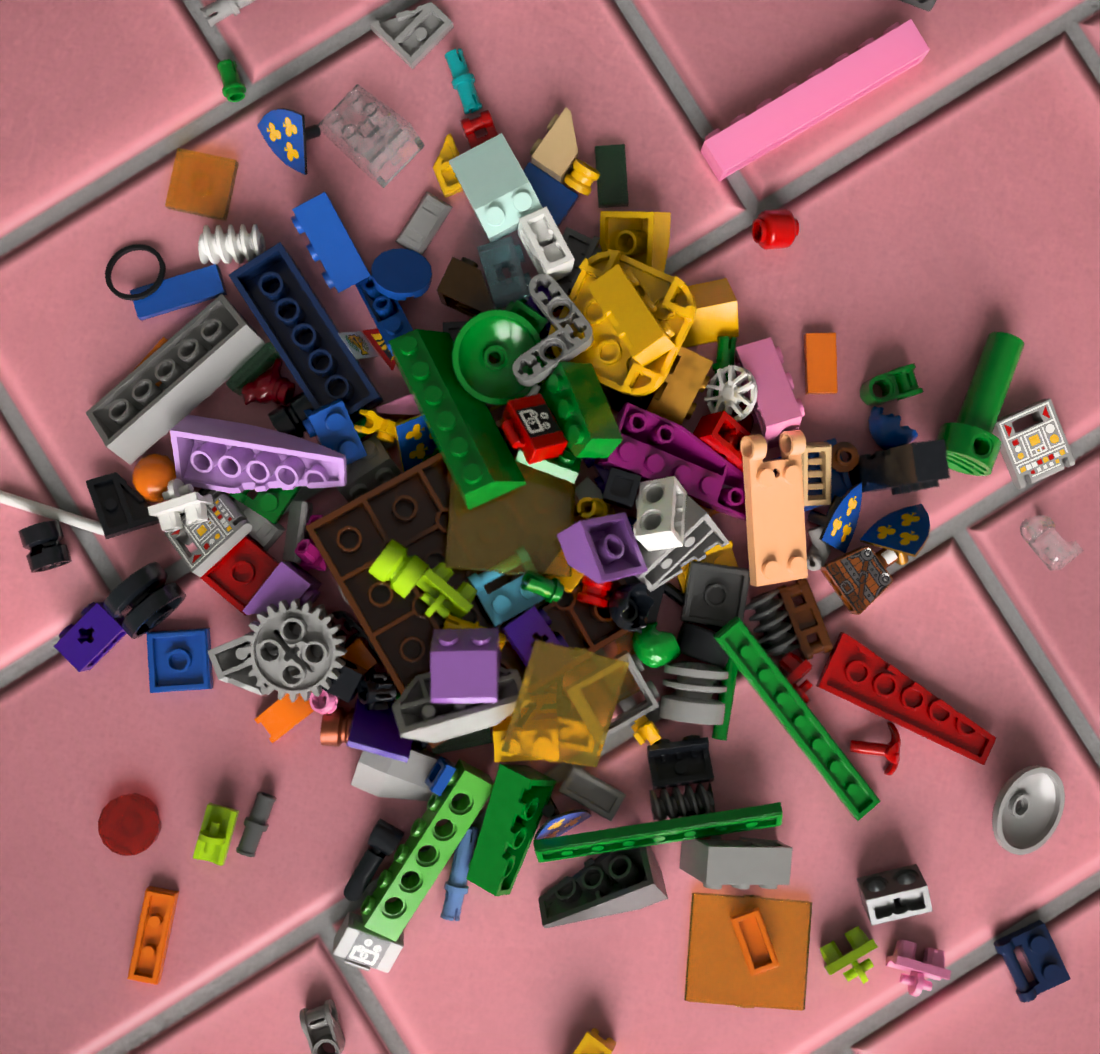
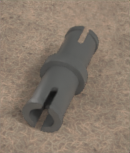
(256, 824)

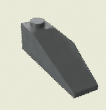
(605, 887)

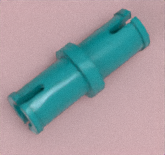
(463, 81)

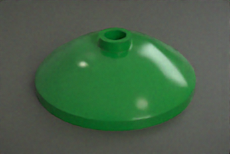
(499, 333)

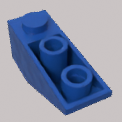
(385, 312)

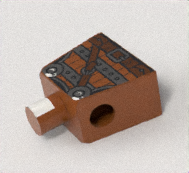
(859, 576)

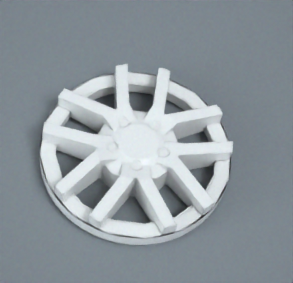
(731, 392)

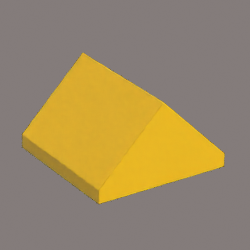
(715, 313)

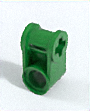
(895, 385)

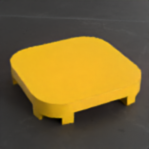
(608, 351)

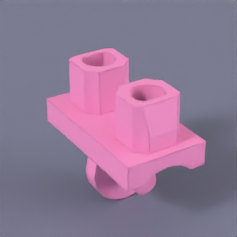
(931, 967)

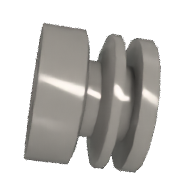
(693, 694)

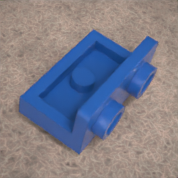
(335, 430)

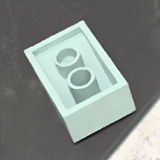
(495, 186)

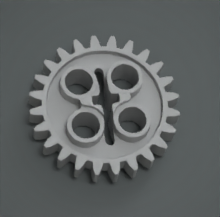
(274, 669)

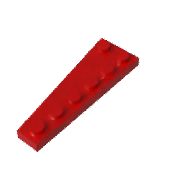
(882, 689)

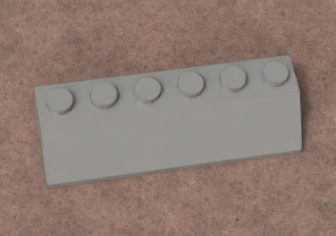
(190, 371)

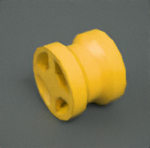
(582, 177)

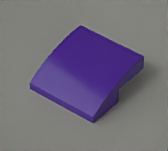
(378, 733)

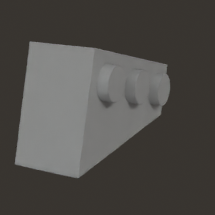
(699, 537)
(737, 862)

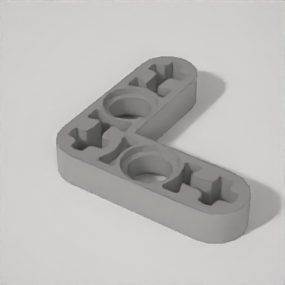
(562, 337)

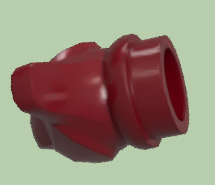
(269, 387)

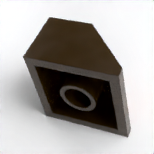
(464, 288)

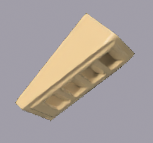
(824, 461)

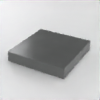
(714, 593)

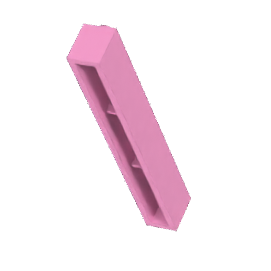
(814, 99)

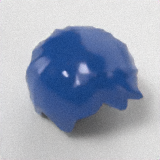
(887, 429)

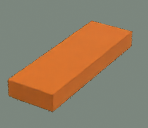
(153, 935)

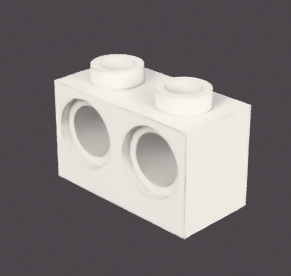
(545, 244)
(660, 514)

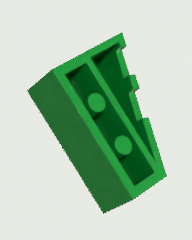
(581, 410)

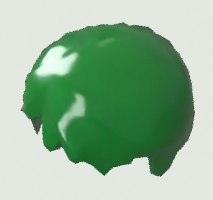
(655, 647)

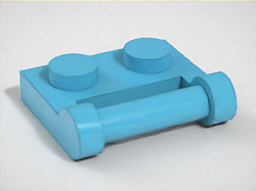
(504, 601)

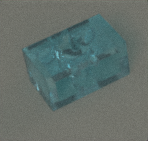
(502, 255)

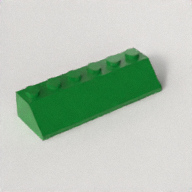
(455, 419)

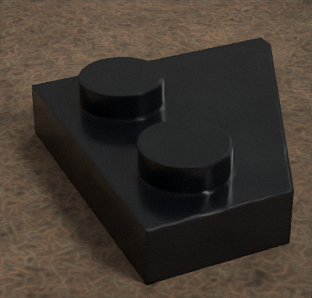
(118, 505)

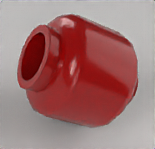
(775, 229)

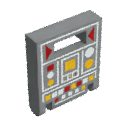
(1036, 449)
(214, 537)

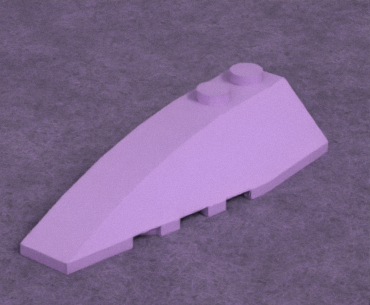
(250, 457)

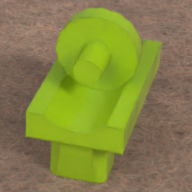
(442, 596)
(215, 834)
(861, 946)

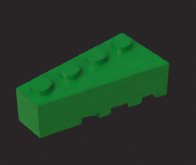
(509, 827)

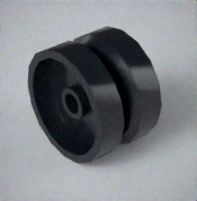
(144, 600)

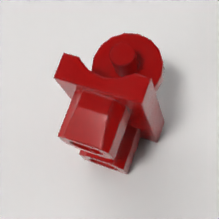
(797, 670)

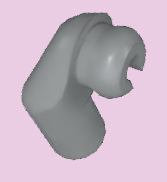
(819, 550)

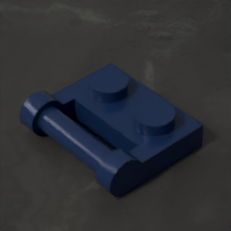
(1040, 956)

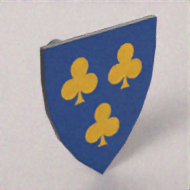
(287, 136)
(840, 518)
(559, 823)

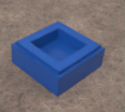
(440, 775)

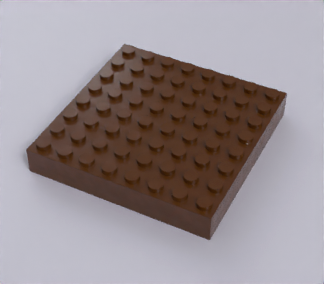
(416, 515)

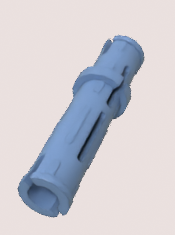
(457, 886)

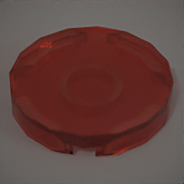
(129, 824)

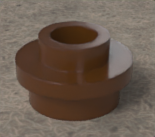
(837, 464)

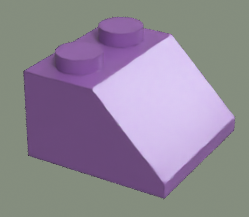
(603, 548)
(287, 583)
(465, 665)

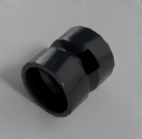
(290, 418)
(44, 546)

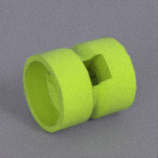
(398, 568)

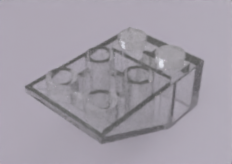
(371, 135)

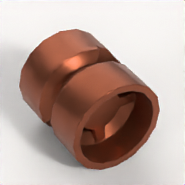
(336, 727)

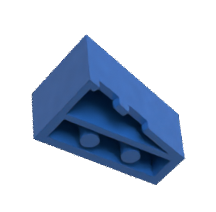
(330, 242)

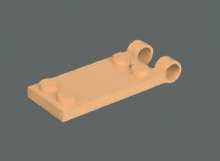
(775, 509)

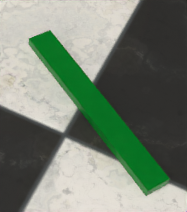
(796, 717)
(658, 832)

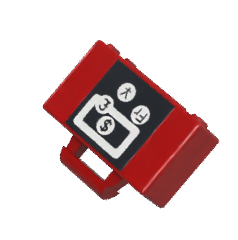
(533, 429)

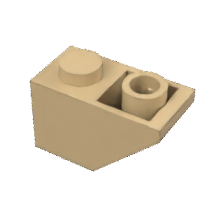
(558, 148)

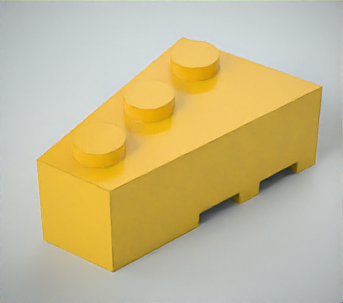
(632, 315)

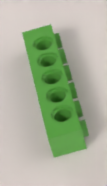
(392, 917)

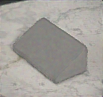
(297, 520)

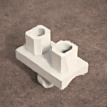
(181, 502)

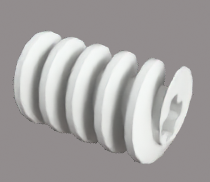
(230, 244)

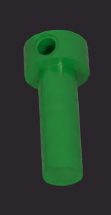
(970, 440)

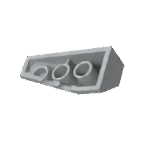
(396, 778)

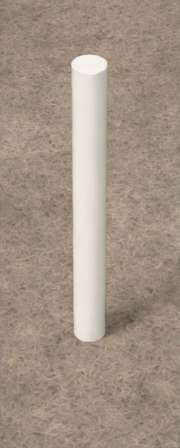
(51, 512)

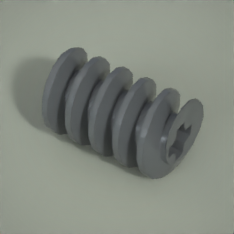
(772, 624)
(682, 804)

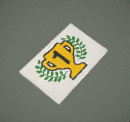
(358, 344)

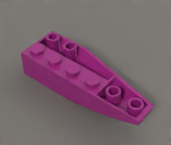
(666, 449)

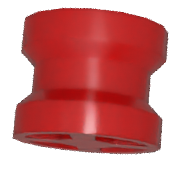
(593, 592)

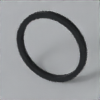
(118, 255)

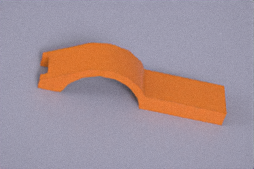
(286, 714)

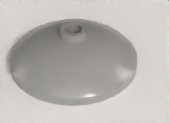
(1028, 809)

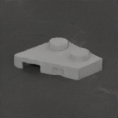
(414, 32)

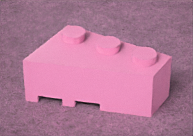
(775, 405)

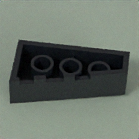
(903, 468)

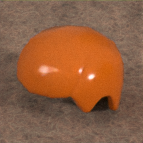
(152, 476)

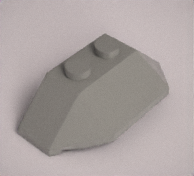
(230, 666)
(442, 721)

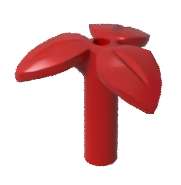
(890, 750)

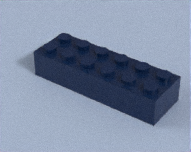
(304, 332)

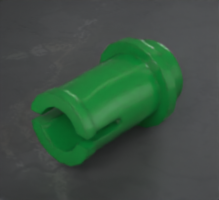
(233, 88)
(548, 588)

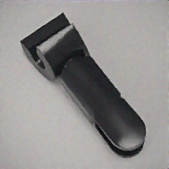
(382, 843)

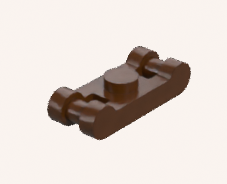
(805, 619)

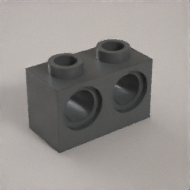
(894, 894)

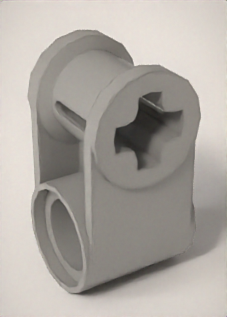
(322, 1026)

